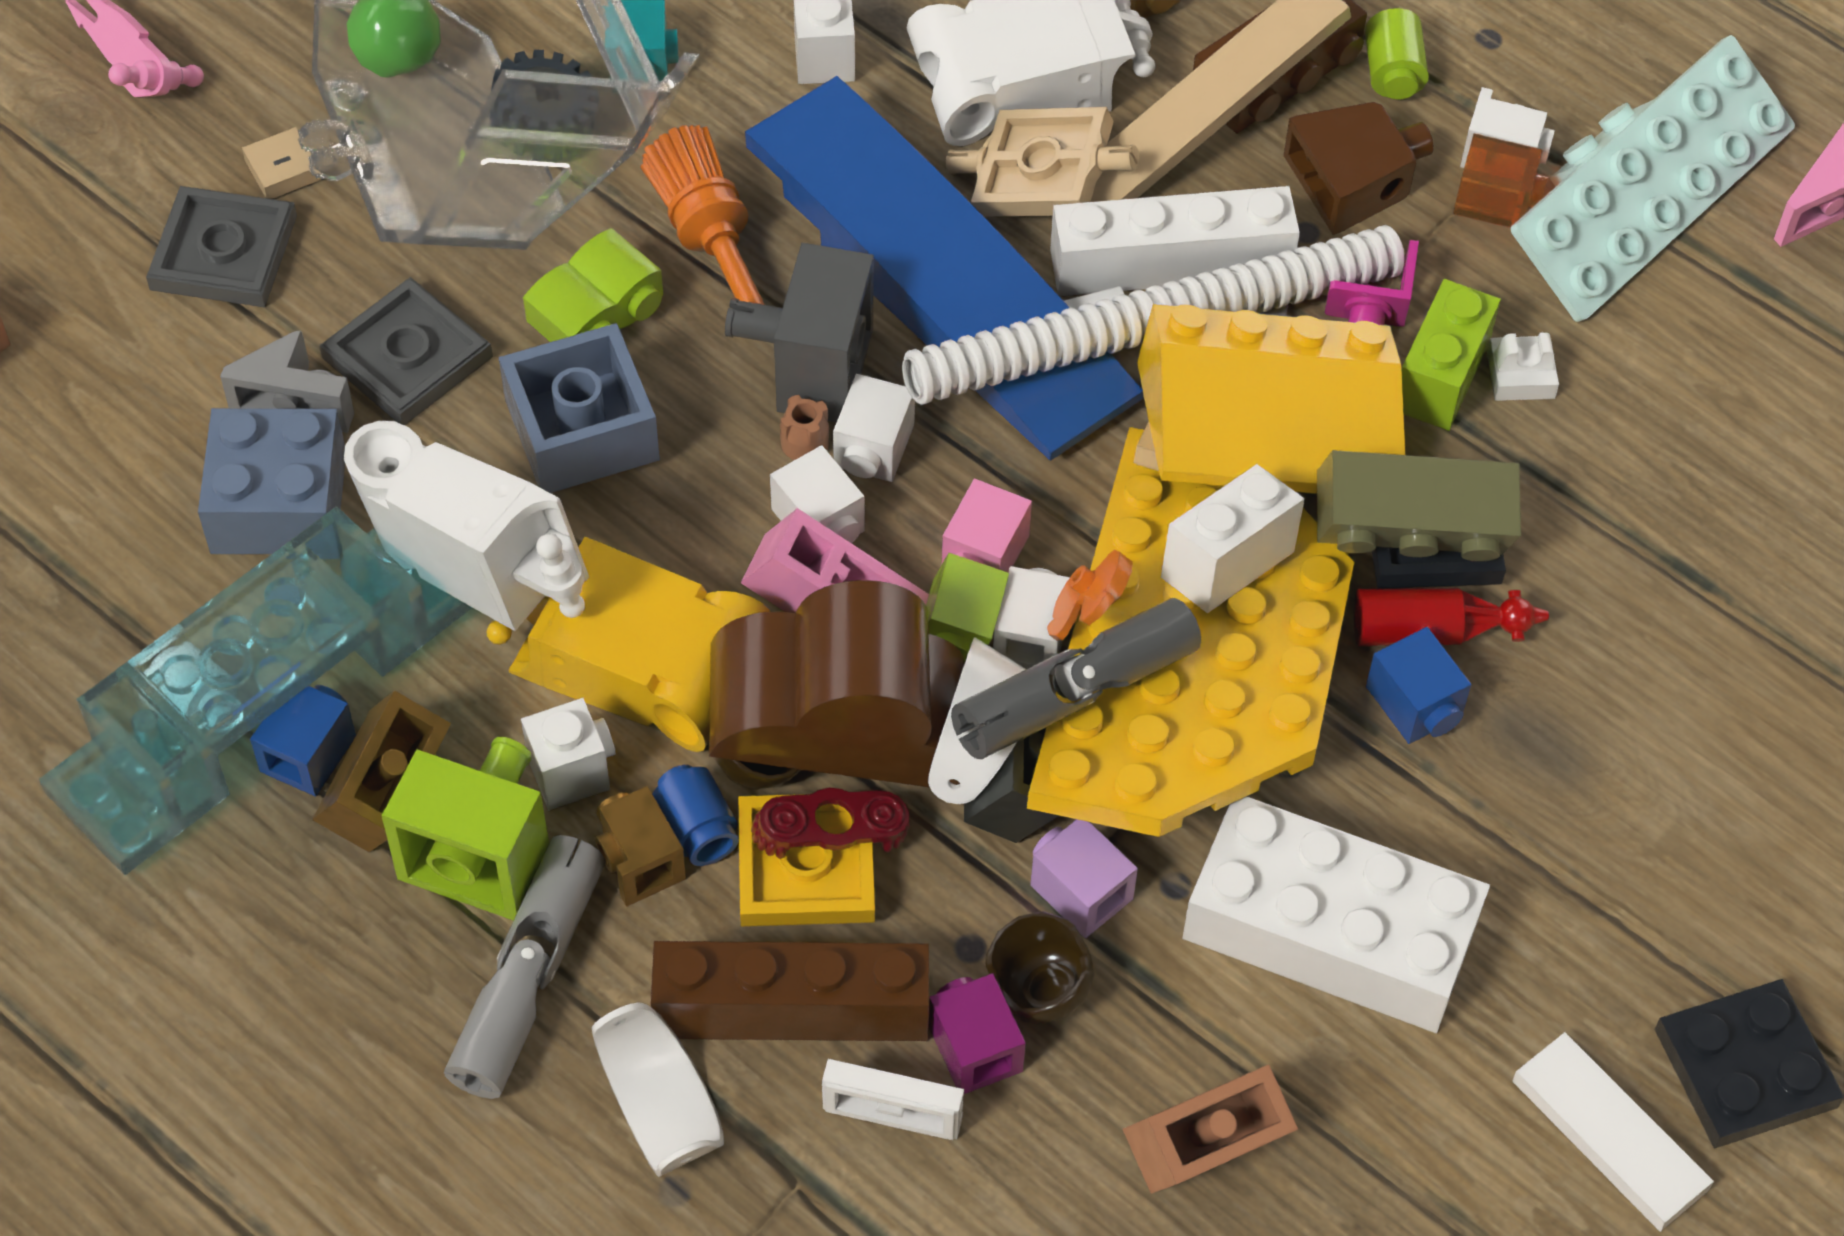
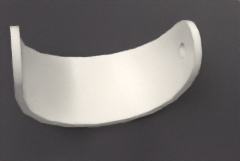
(951, 761)
(657, 1087)

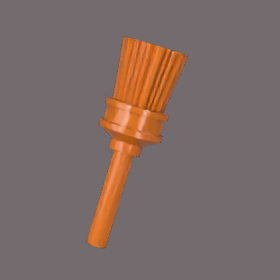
(701, 201)

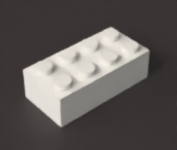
(1335, 912)

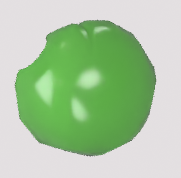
(393, 35)

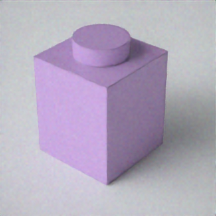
(1082, 875)

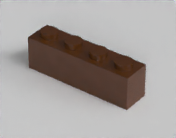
(792, 990)

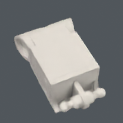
(1024, 57)
(466, 524)

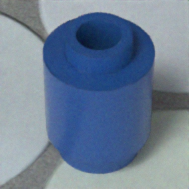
(697, 813)

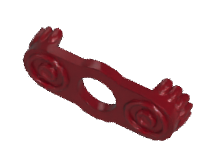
(792, 822)

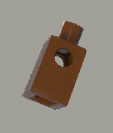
(1354, 160)

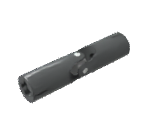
(1112, 660)

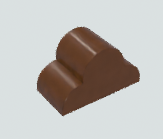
(835, 686)

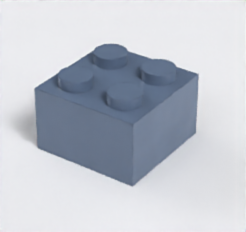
(579, 408)
(268, 476)

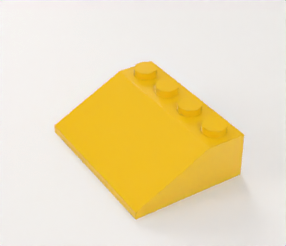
(1266, 393)

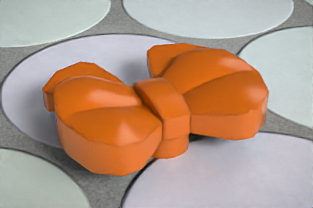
(1089, 593)

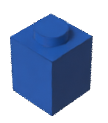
(1418, 686)
(305, 739)

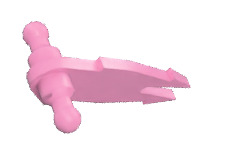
(133, 57)

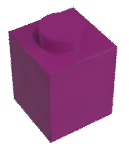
(976, 1032)

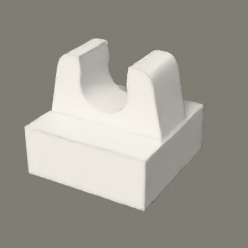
(1522, 367)

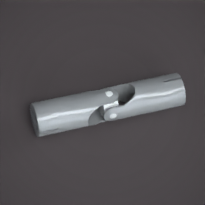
(507, 1003)

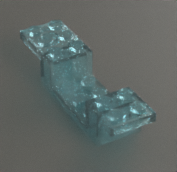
(228, 670)

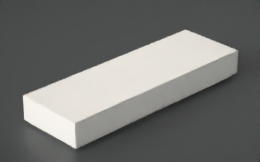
(1612, 1131)

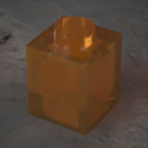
(1499, 181)

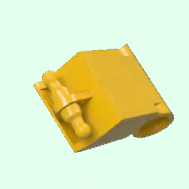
(635, 646)

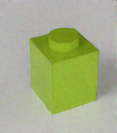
(965, 601)

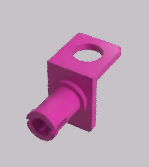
(1374, 303)

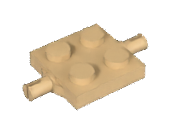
(1041, 160)

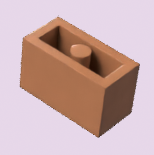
(1210, 1129)

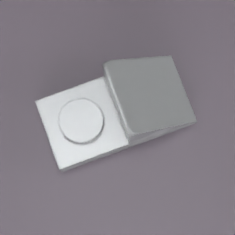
(281, 380)

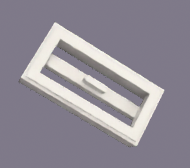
(892, 1099)

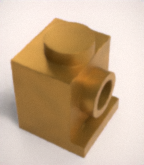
(639, 845)

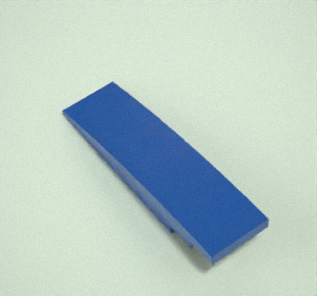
(932, 253)

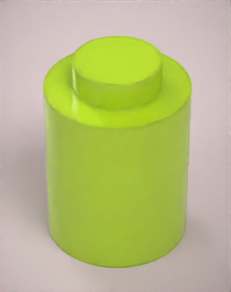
(1396, 53)

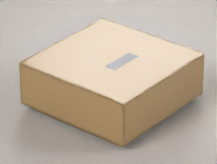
(279, 164)

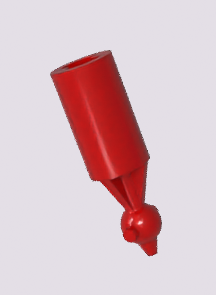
(1449, 613)

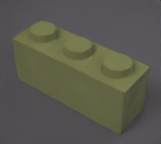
(1418, 504)

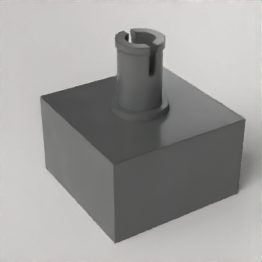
(821, 328)

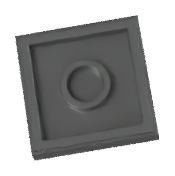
(222, 246)
(406, 351)

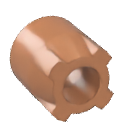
(804, 427)

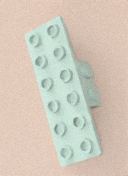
(1650, 176)

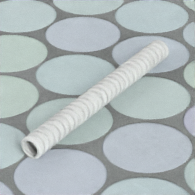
(1124, 320)

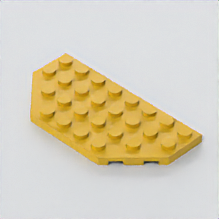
(1216, 717)

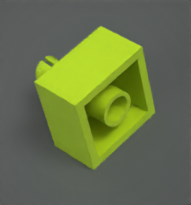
(468, 828)

